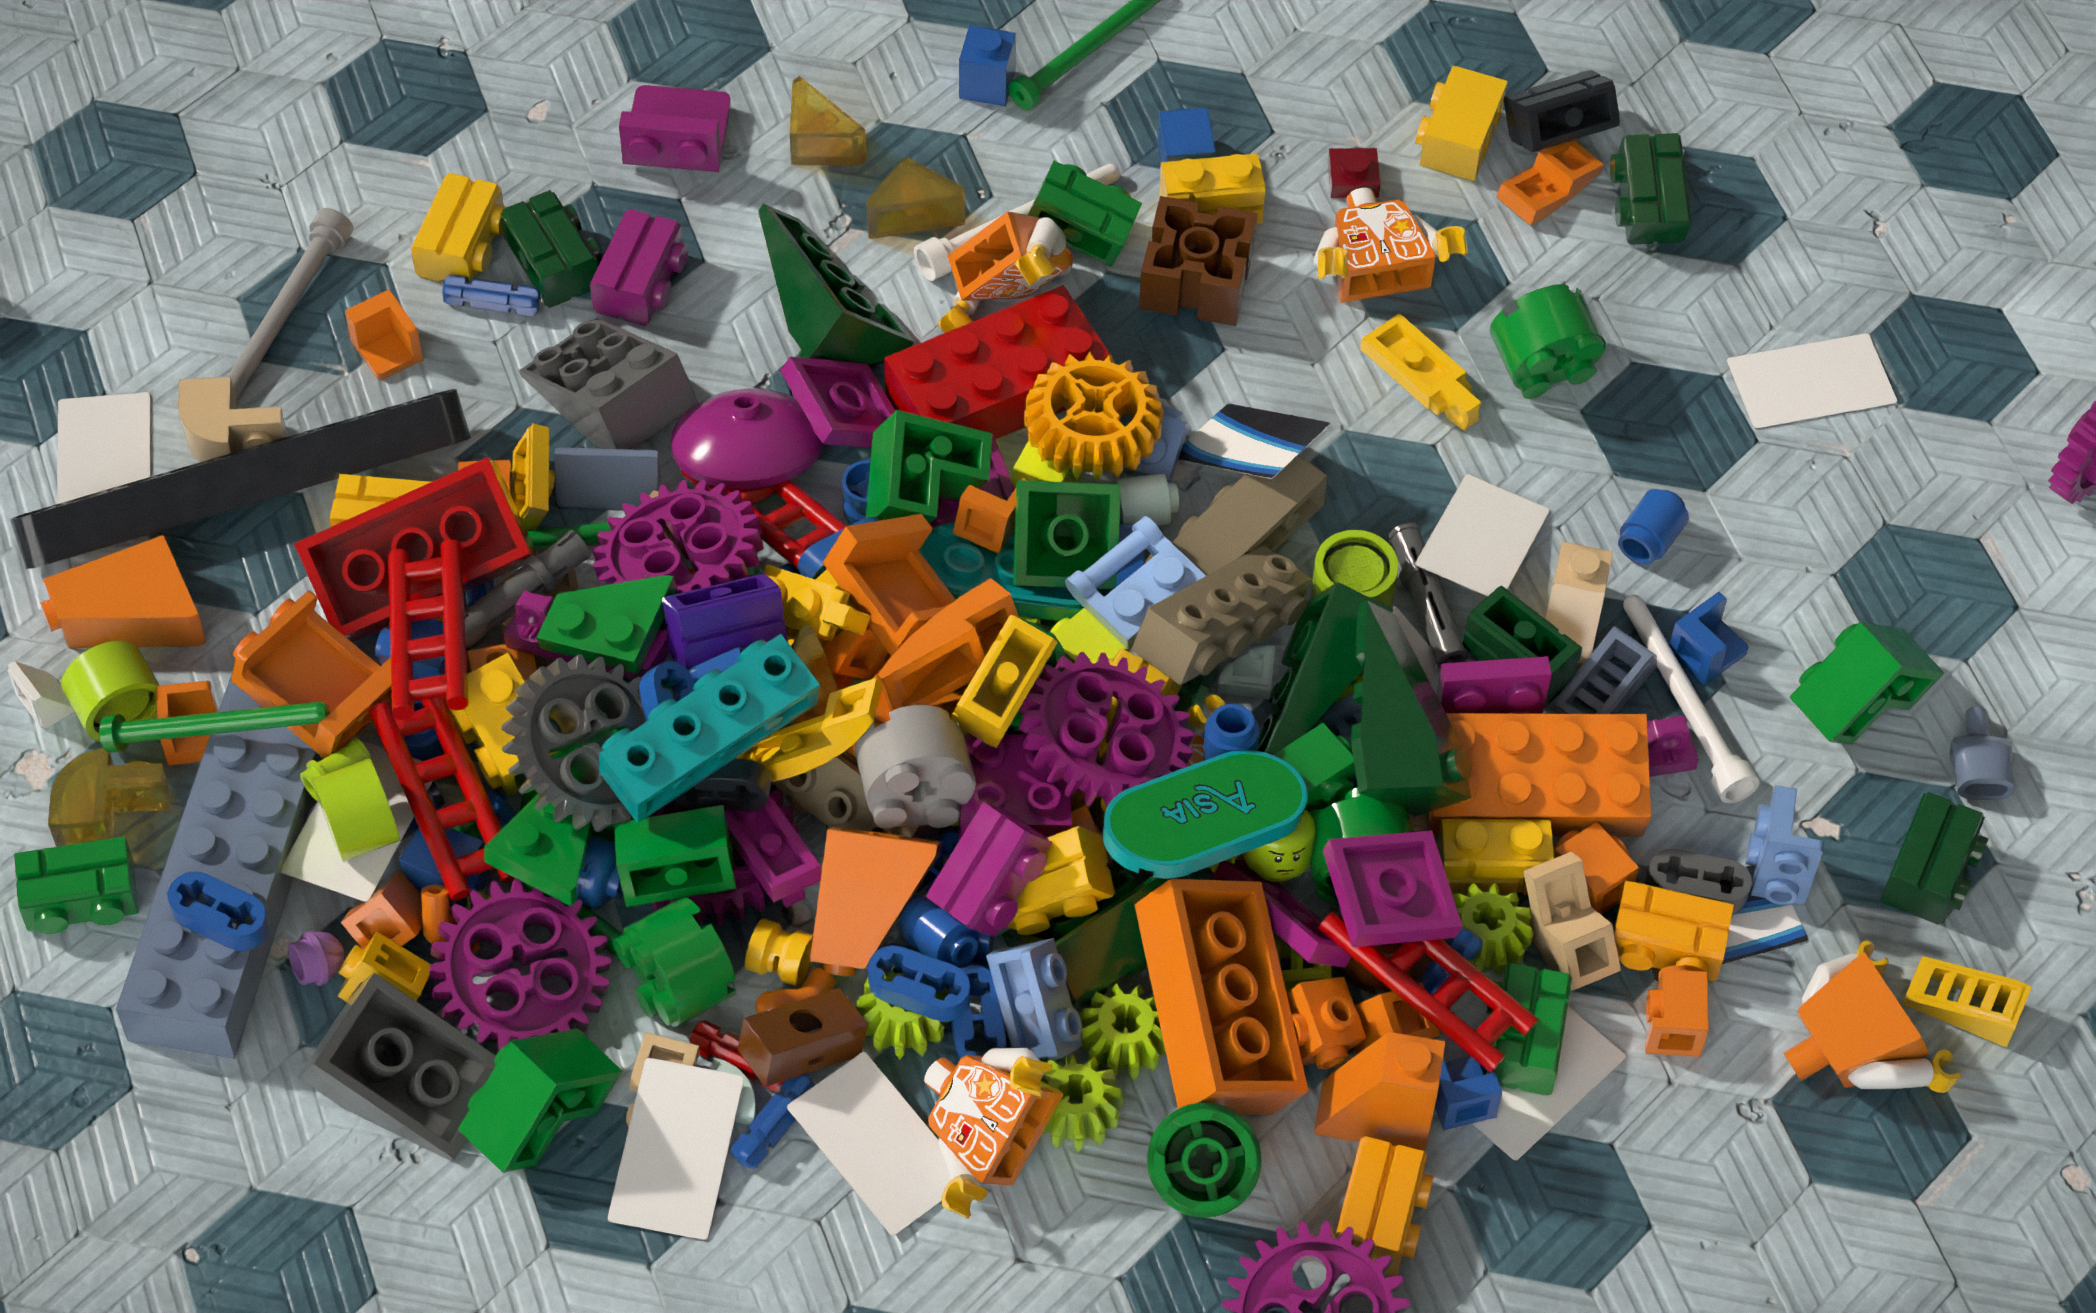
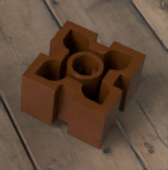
(1197, 260)

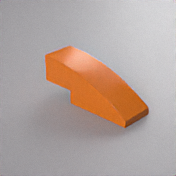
(947, 648)

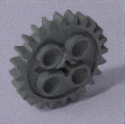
(569, 697)

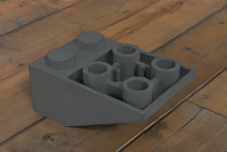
(611, 384)

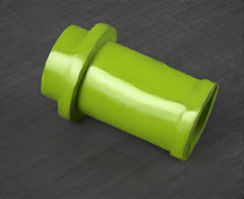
(346, 756)

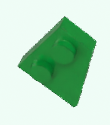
(608, 621)
(541, 851)

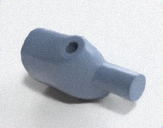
(1981, 760)

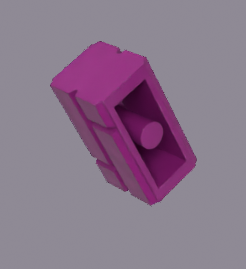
(638, 267)
(990, 870)

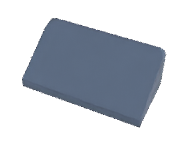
(604, 477)

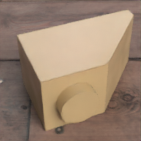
(1579, 593)

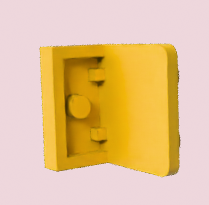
(481, 721)

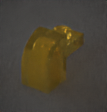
(94, 789)

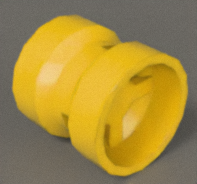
(779, 952)

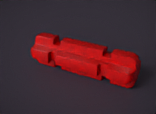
(724, 1047)

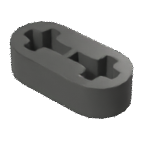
(1701, 876)

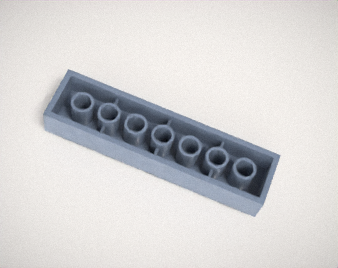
(239, 830)

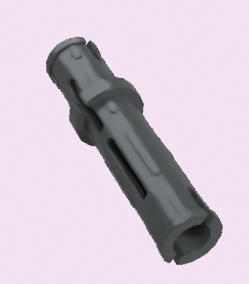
(536, 575)
(1445, 640)

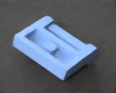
(1157, 579)

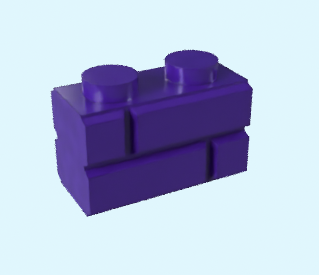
(722, 618)

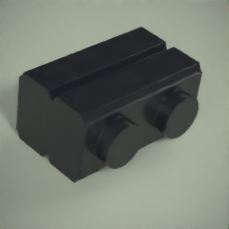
(1562, 110)

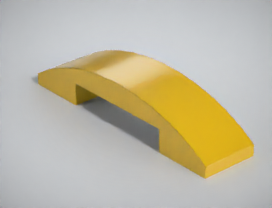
(822, 738)

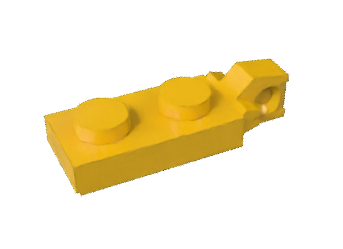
(1423, 370)
(817, 604)

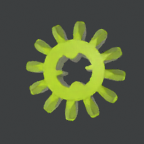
(1499, 925)
(898, 1026)
(1124, 1049)
(1097, 1100)

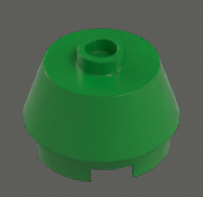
(1204, 1160)

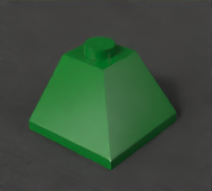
(1063, 530)

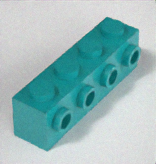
(707, 727)

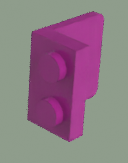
(675, 128)
(1011, 782)

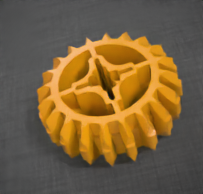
(1095, 400)

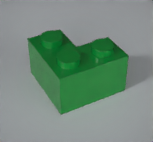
(919, 461)
(1863, 677)
(531, 1094)

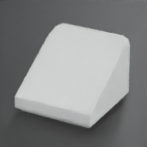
(39, 694)

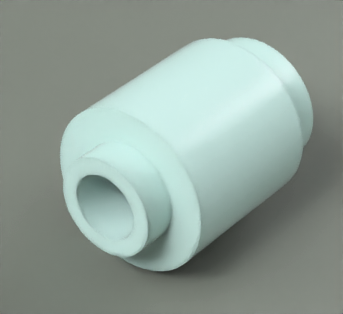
(1147, 497)

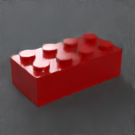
(988, 366)
(351, 558)

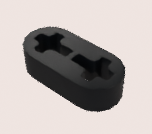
(737, 786)

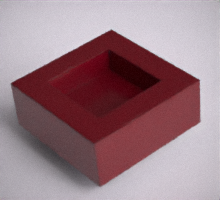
(1353, 170)

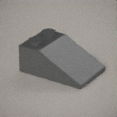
(400, 1067)

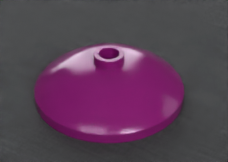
(745, 439)

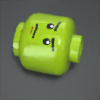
(1287, 856)

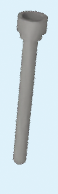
(328, 232)

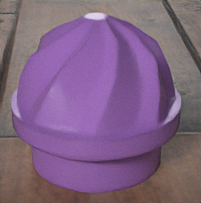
(315, 957)

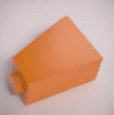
(124, 598)
(864, 892)
(1384, 1092)

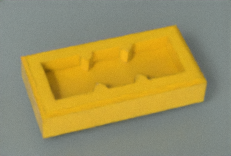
(531, 476)

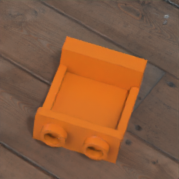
(889, 576)
(307, 662)

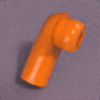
(437, 910)
(816, 983)

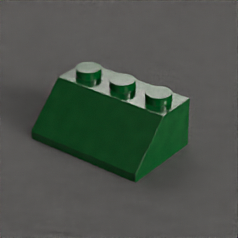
(1101, 944)

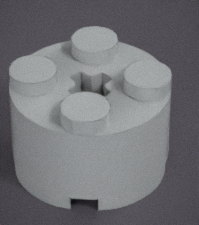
(915, 768)

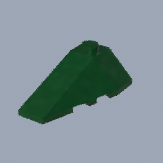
(825, 301)
(1319, 665)
(1404, 741)

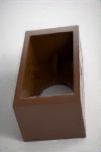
(783, 1050)

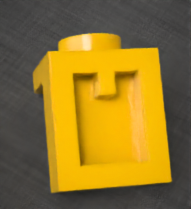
(389, 962)

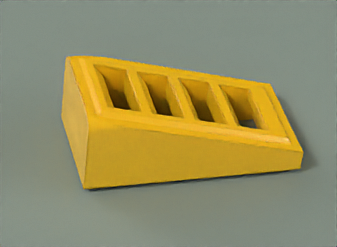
(1988, 986)

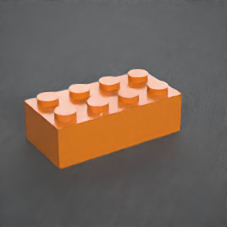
(1555, 769)
(1221, 995)

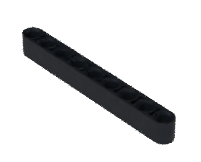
(239, 478)

